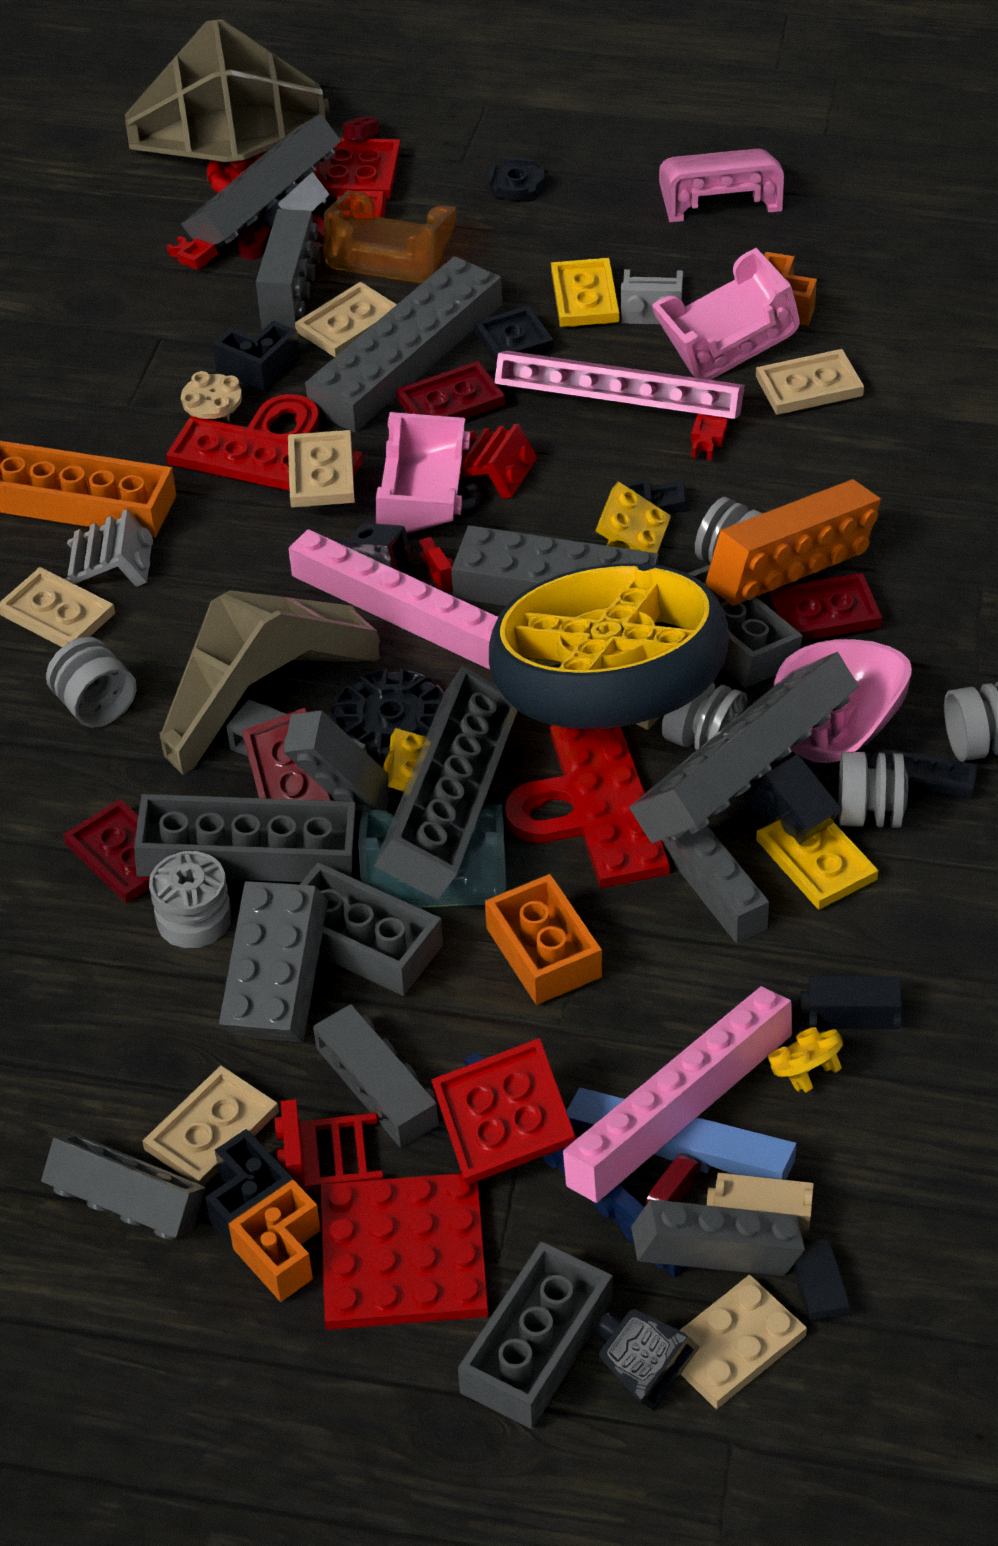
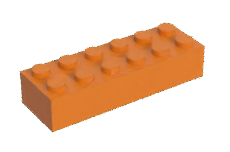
(82, 487)
(792, 542)

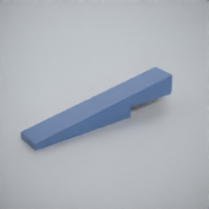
(703, 1140)

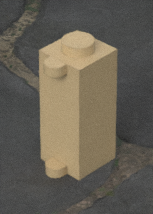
(764, 1196)

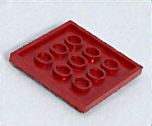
(402, 1251)

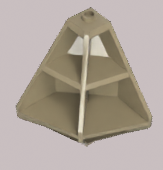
(222, 99)
(241, 643)

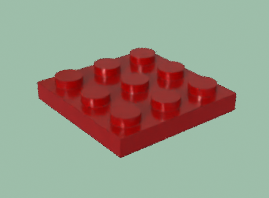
(360, 166)
(503, 1111)

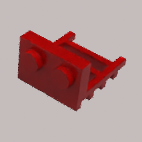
(501, 455)
(300, 1149)

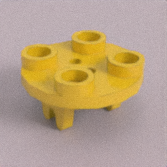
(805, 1054)

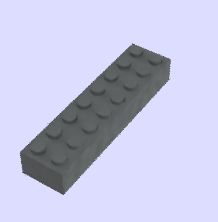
(404, 343)
(744, 749)
(448, 785)

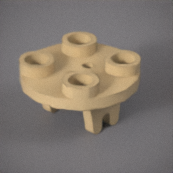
(211, 396)

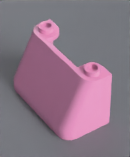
(720, 173)
(732, 320)
(421, 471)

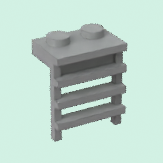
(640, 294)
(123, 545)

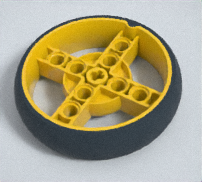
(611, 653)

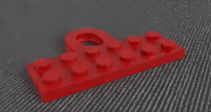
(249, 452)
(600, 786)

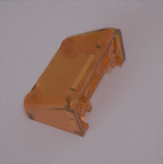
(384, 246)

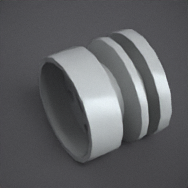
(719, 516)
(91, 682)
(703, 716)
(972, 721)
(872, 789)
(190, 899)

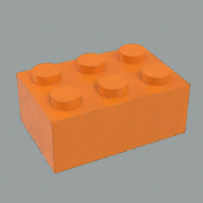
(543, 939)

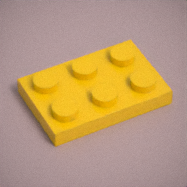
(584, 292)
(822, 866)

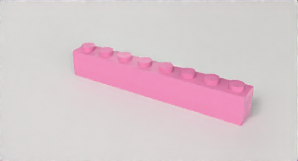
(619, 384)
(393, 596)
(677, 1094)

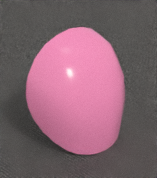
(883, 685)

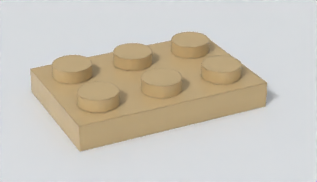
(344, 318)
(809, 381)
(320, 468)
(55, 608)
(206, 1121)
(738, 1340)

